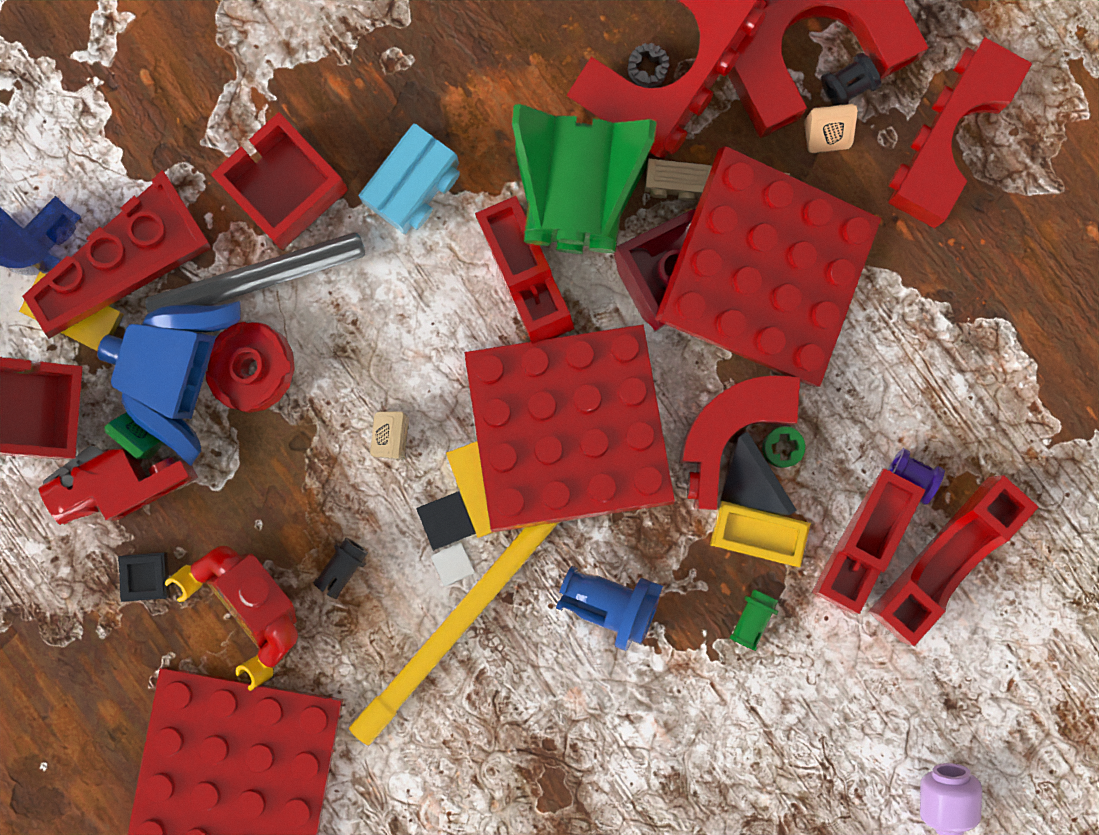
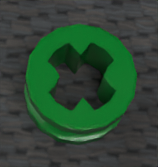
(793, 456)

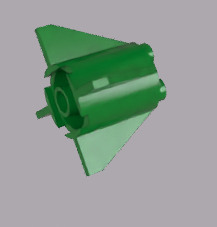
(578, 176)

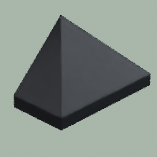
(751, 480)

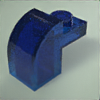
(28, 248)

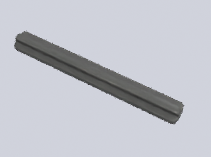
(262, 274)

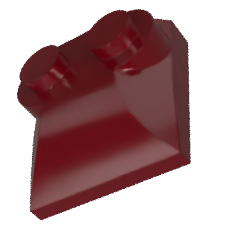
(648, 263)

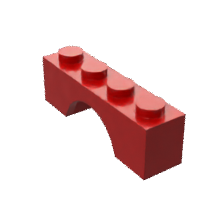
(932, 180)
(975, 530)

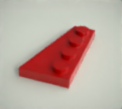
(132, 250)

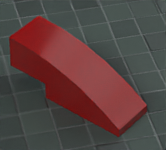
(524, 271)
(868, 542)

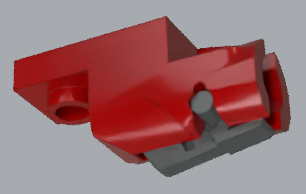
(111, 482)

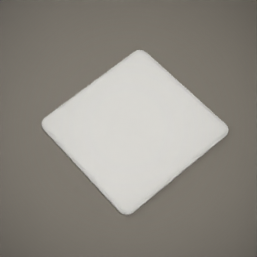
(452, 564)

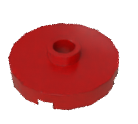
(230, 363)

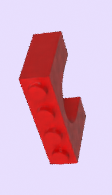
(760, 75)
(618, 100)

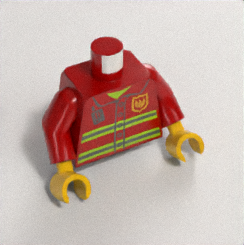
(252, 601)

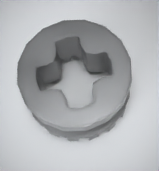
(654, 54)

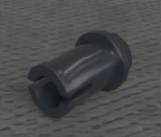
(341, 566)

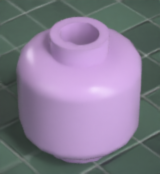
(950, 799)

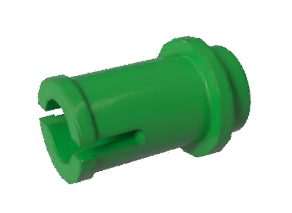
(754, 619)

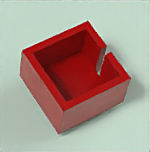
(283, 188)
(39, 409)

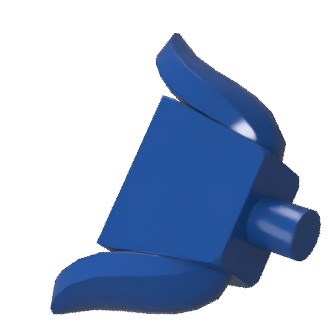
(165, 367)

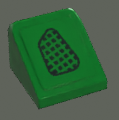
(133, 437)

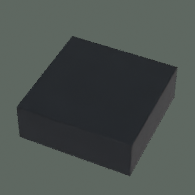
(445, 520)
(143, 577)

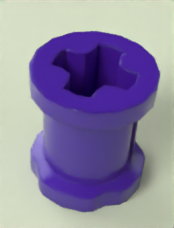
(918, 473)

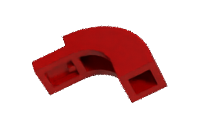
(750, 402)

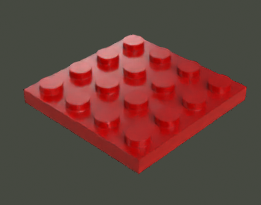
(768, 267)
(568, 428)
(233, 758)

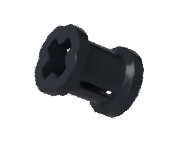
(866, 79)

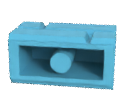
(411, 179)

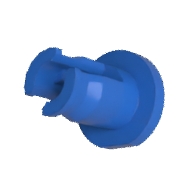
(611, 604)

